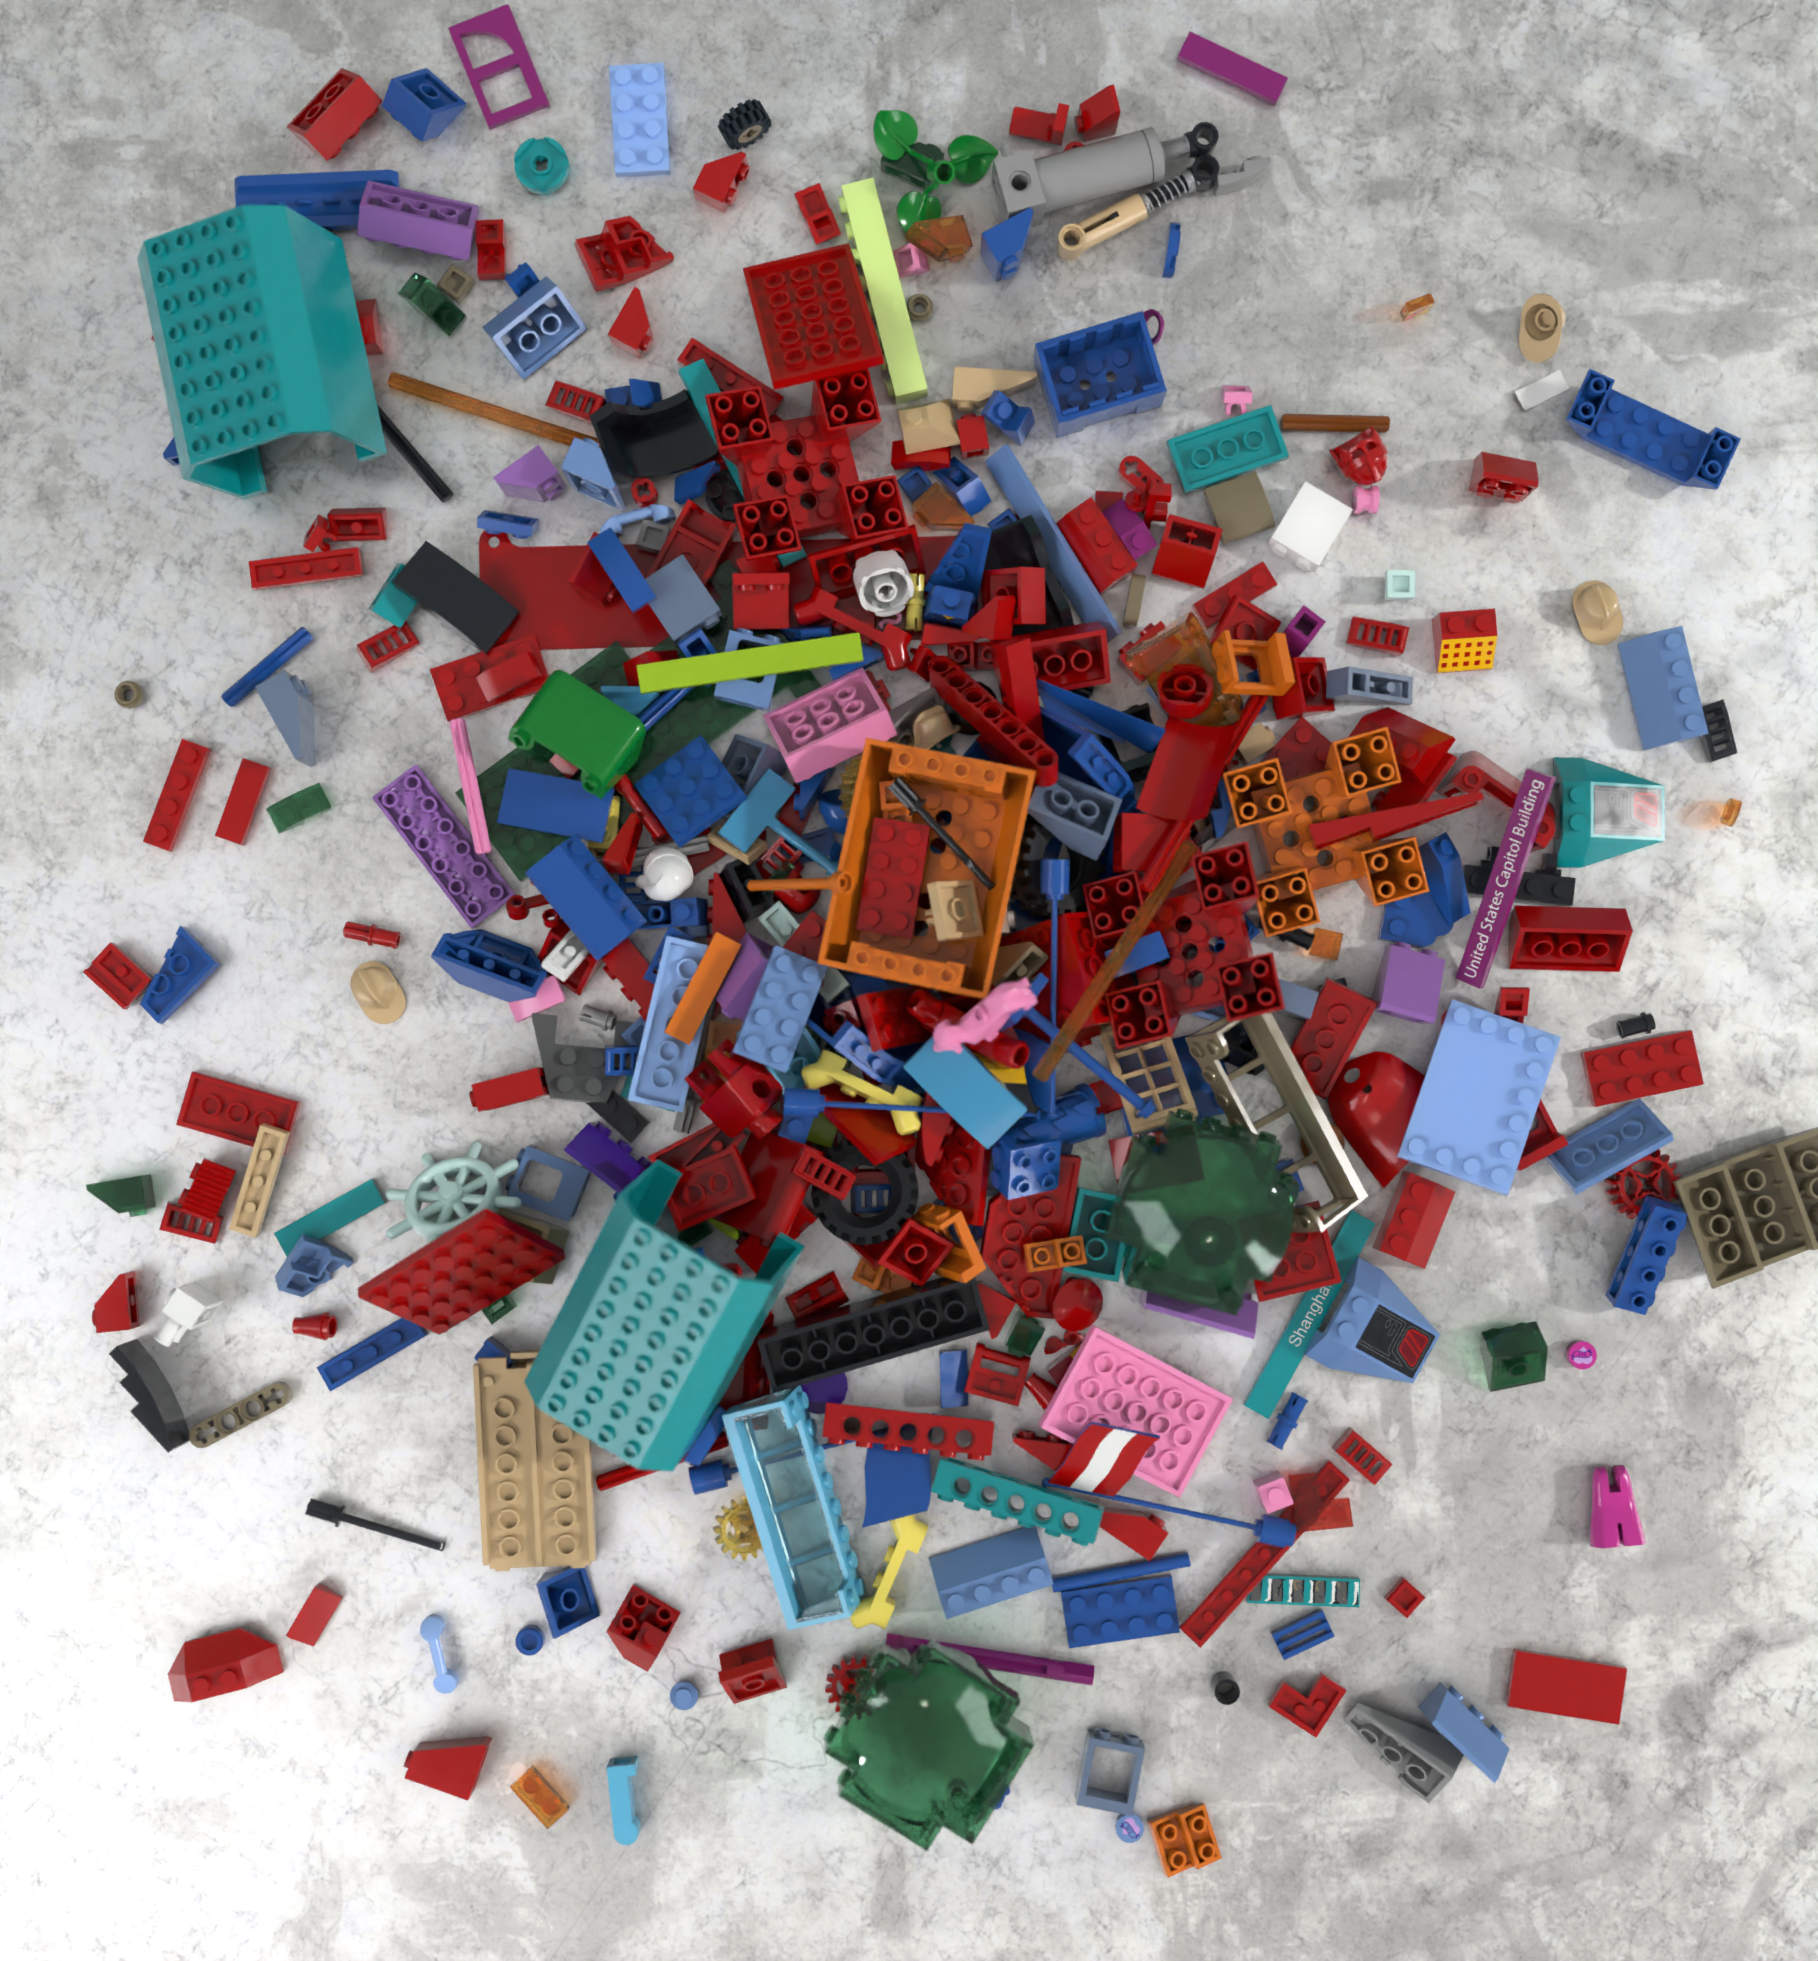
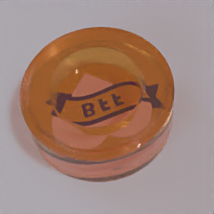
(1730, 812)

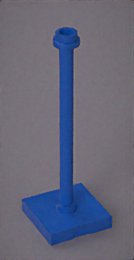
(1037, 983)

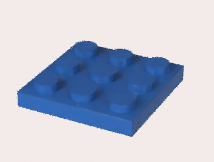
(690, 791)

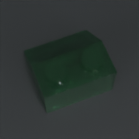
(1514, 1356)

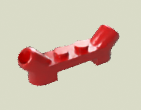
(823, 606)
(1001, 1052)

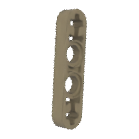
(240, 1414)

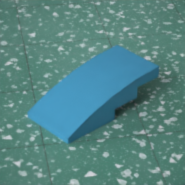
(966, 1091)

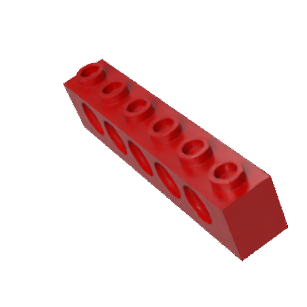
(980, 1430)

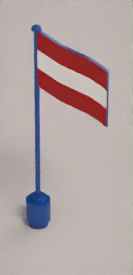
(1108, 1456)

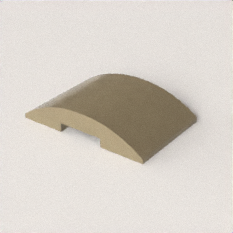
(1753, 1206)

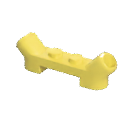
(831, 1069)
(879, 1606)

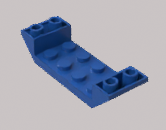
(1649, 436)

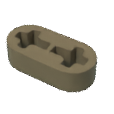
(1134, 600)

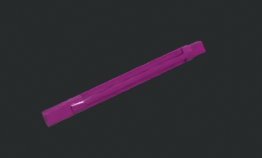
(1008, 1661)

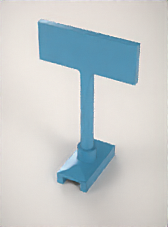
(759, 812)

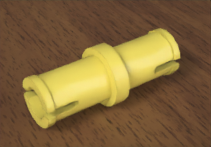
(915, 605)

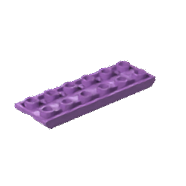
(443, 846)

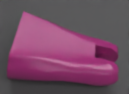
(1614, 1510)

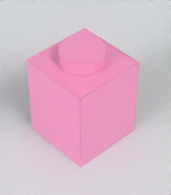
(1273, 1492)

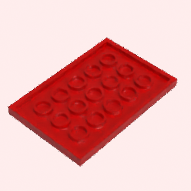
(812, 316)
(461, 1272)

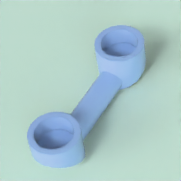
(660, 513)
(430, 1631)

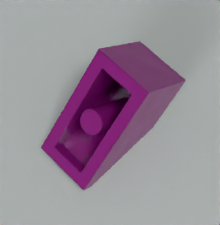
(1129, 529)

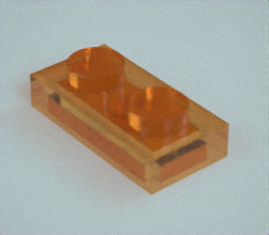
(540, 1797)

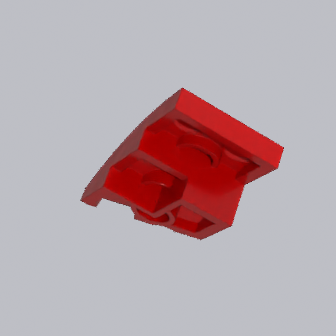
(620, 254)

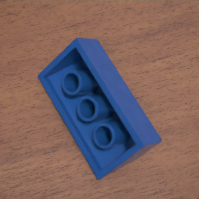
(586, 897)

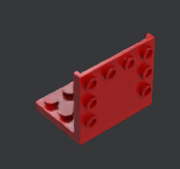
(1077, 965)

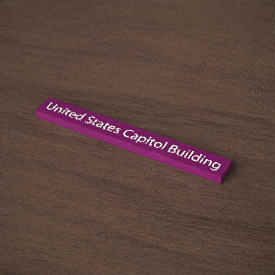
(1505, 877)

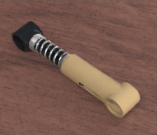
(1134, 209)

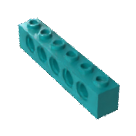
(1088, 1513)

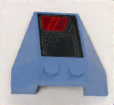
(1374, 1329)

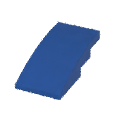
(554, 806)

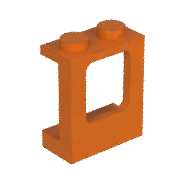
(1271, 659)
(963, 1260)

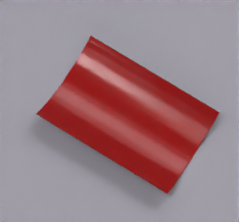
(1186, 770)

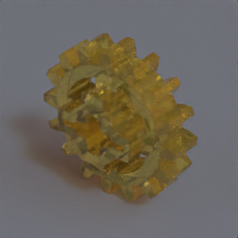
(735, 1535)

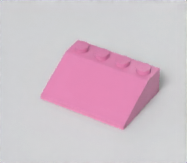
(829, 724)

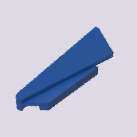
(1099, 717)

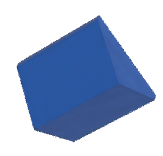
(567, 1599)

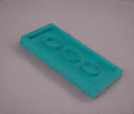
(1227, 449)

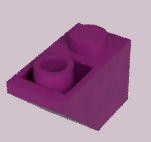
(1302, 630)

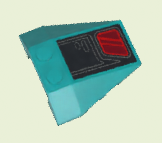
(1604, 812)

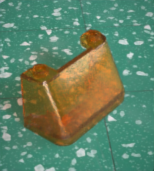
(1185, 643)

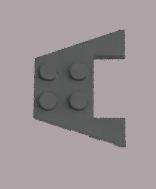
(575, 1071)

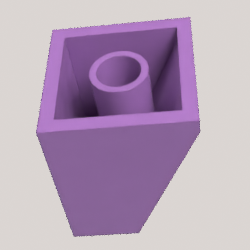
(743, 977)
(1409, 983)

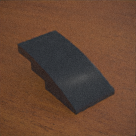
(455, 597)
(156, 1401)

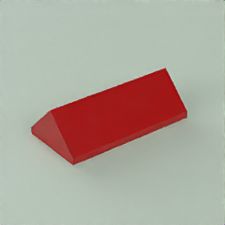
(835, 566)

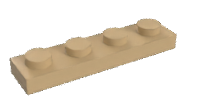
(259, 1180)

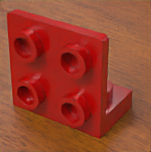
(760, 600)

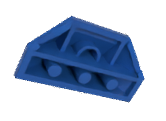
(490, 964)

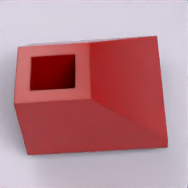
(642, 1627)

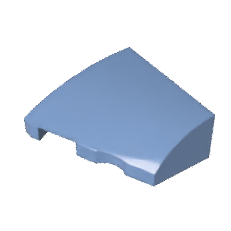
(309, 1265)

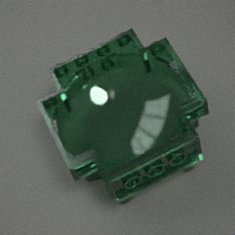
(1202, 1211)
(928, 1742)

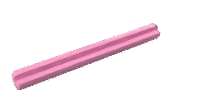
(470, 786)

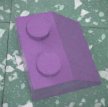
(531, 478)

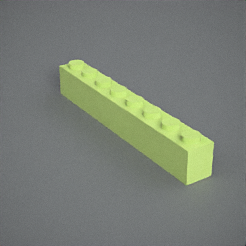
(884, 290)

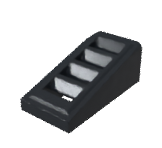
(1722, 717)

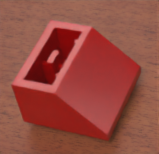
(1503, 477)
(1186, 551)

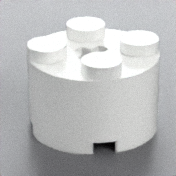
(883, 583)

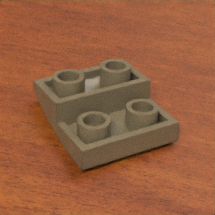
(1239, 507)

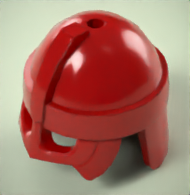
(1362, 458)

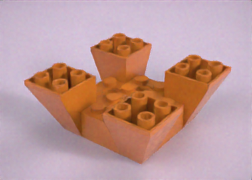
(1273, 805)

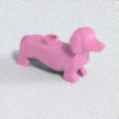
(985, 1018)

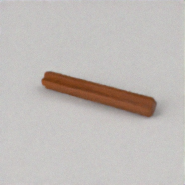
(1338, 423)

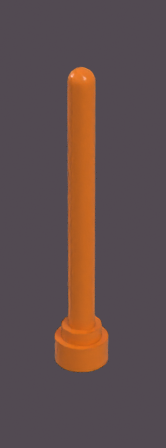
(839, 883)

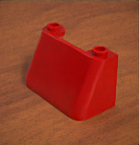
(1476, 773)

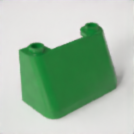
(582, 730)

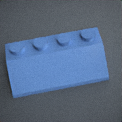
(1662, 688)
(990, 1571)

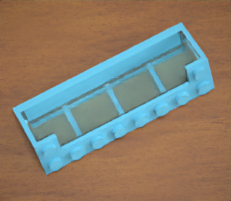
(795, 1508)

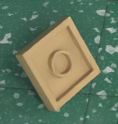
(954, 910)

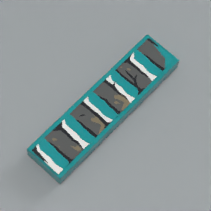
(1306, 1590)

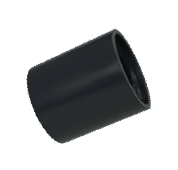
(1229, 1697)

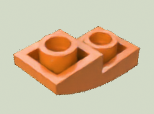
(1055, 1254)

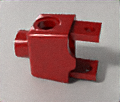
(743, 1099)

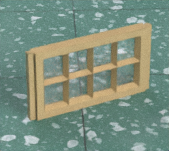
(1152, 1073)

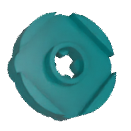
(540, 150)

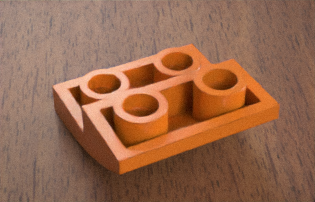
(1184, 1839)

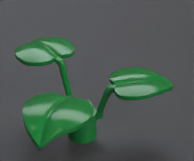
(969, 162)

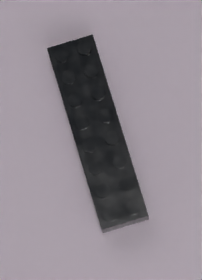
(870, 1331)

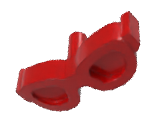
(1054, 1343)

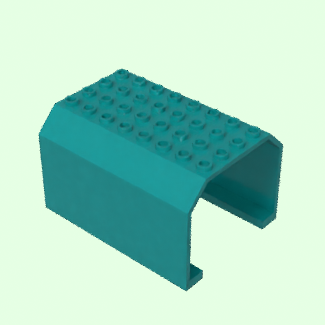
(256, 342)
(651, 1332)

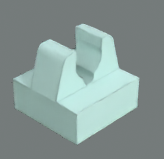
(1399, 584)

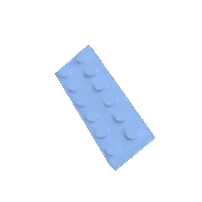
(662, 1058)

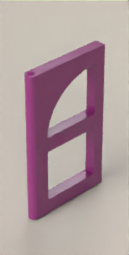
(501, 25)

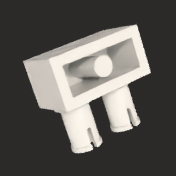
(186, 1309)

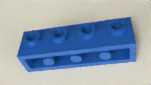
(1646, 1255)

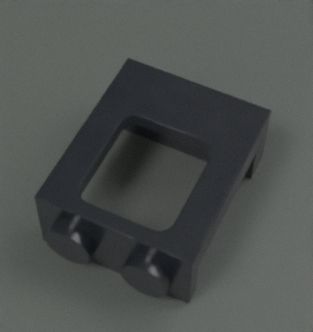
(1138, 767)

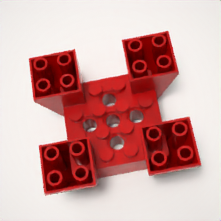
(773, 516)
(1232, 977)

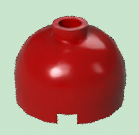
(1184, 691)

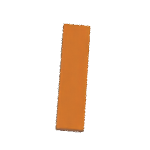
(702, 988)

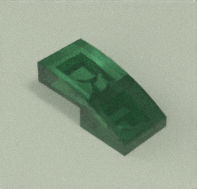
(298, 807)

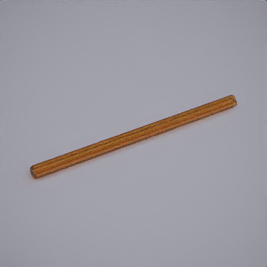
(485, 409)
(1114, 962)

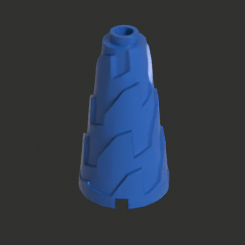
(1074, 1123)

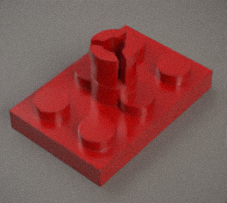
(710, 1189)

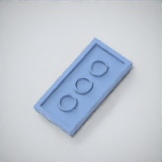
(639, 119)

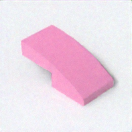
(549, 995)

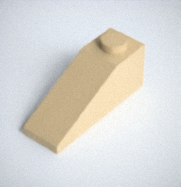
(975, 385)

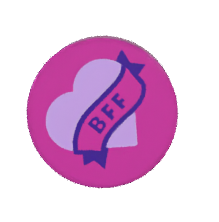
(1581, 1354)

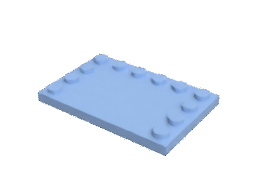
(1479, 1097)

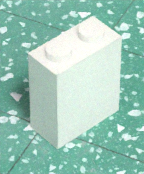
(1309, 527)

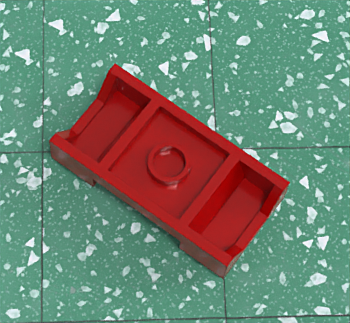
(699, 538)

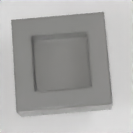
(652, 536)

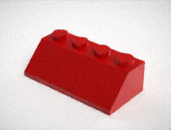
(1066, 656)
(1568, 938)

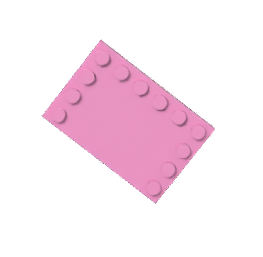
(1138, 1392)

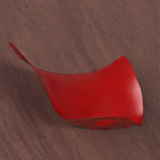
(1378, 1119)

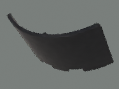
(654, 439)
(1023, 546)

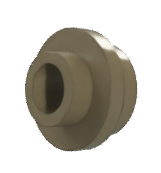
(923, 300)
(121, 691)

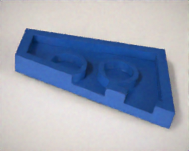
(963, 561)

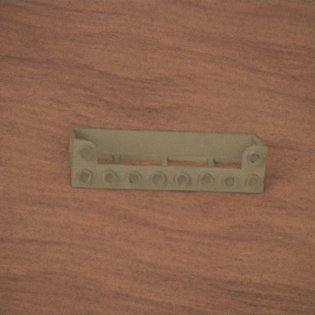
(1299, 1101)

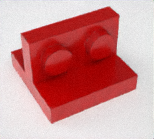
(751, 1671)

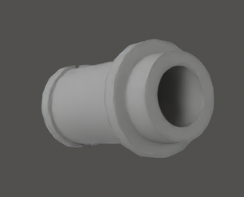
(598, 1017)

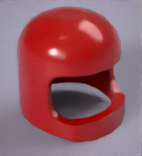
(797, 900)

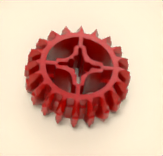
(1659, 1168)

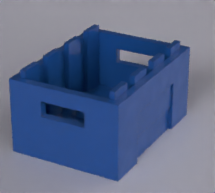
(1089, 355)

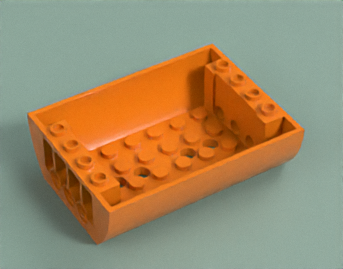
(987, 823)

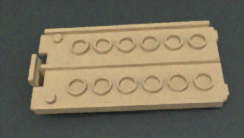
(530, 1474)

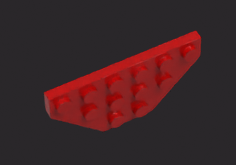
(961, 1173)
(1028, 1221)

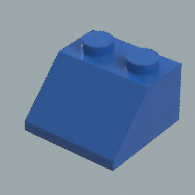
(422, 103)
(1005, 245)

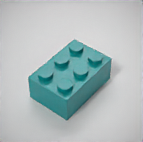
(1089, 1220)

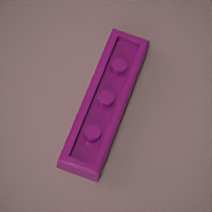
(1232, 68)

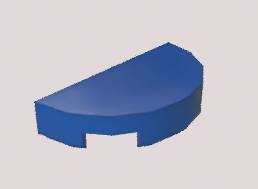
(1172, 249)

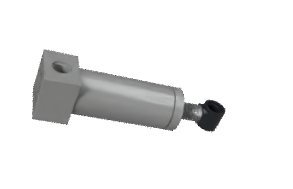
(1089, 170)

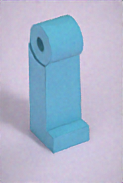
(625, 1822)

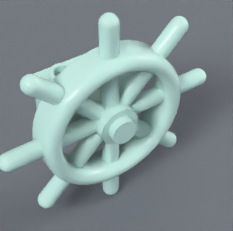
(454, 1199)

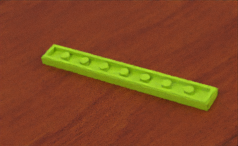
(750, 663)

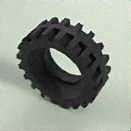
(1027, 874)
(875, 1228)

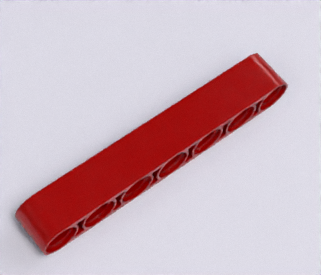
(993, 720)

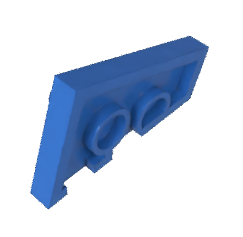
(180, 976)

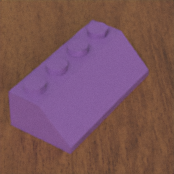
(417, 220)
(1242, 1324)

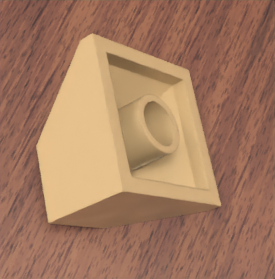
(928, 426)

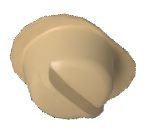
(1541, 327)
(1597, 612)
(932, 727)
(378, 992)

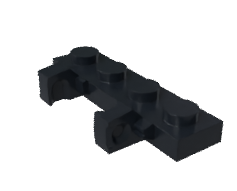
(1542, 886)

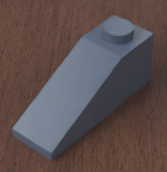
(1368, 686)

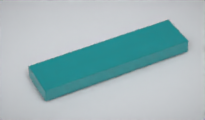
(332, 1215)

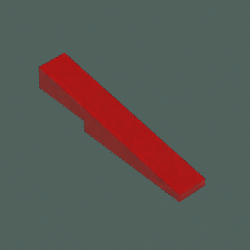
(1020, 683)
(1388, 822)

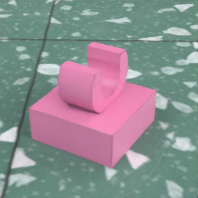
(1236, 395)

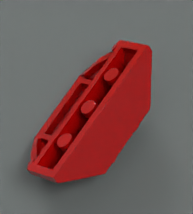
(222, 1664)

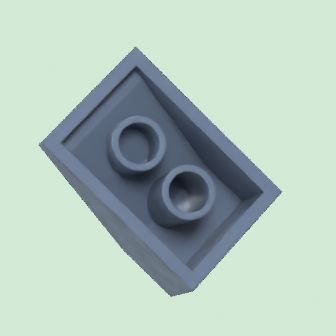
(292, 712)
(1075, 814)

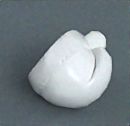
(665, 874)

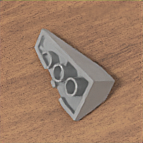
(1419, 1756)

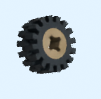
(744, 124)

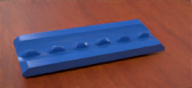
(322, 197)

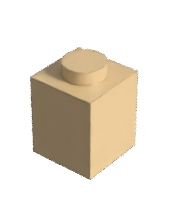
(1255, 743)

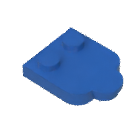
(1413, 921)

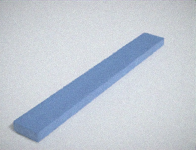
(1062, 558)

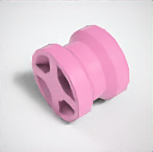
(1365, 499)

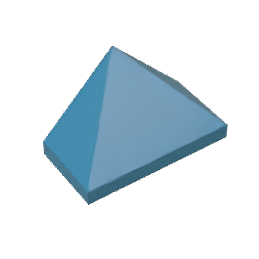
(630, 698)

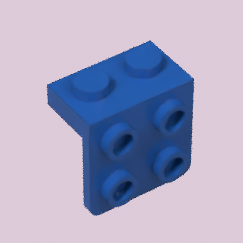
(1026, 1167)

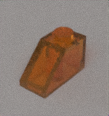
(941, 238)
(939, 511)

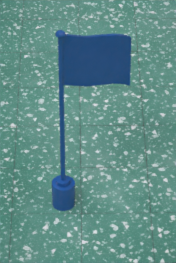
(1053, 883)
(894, 1480)

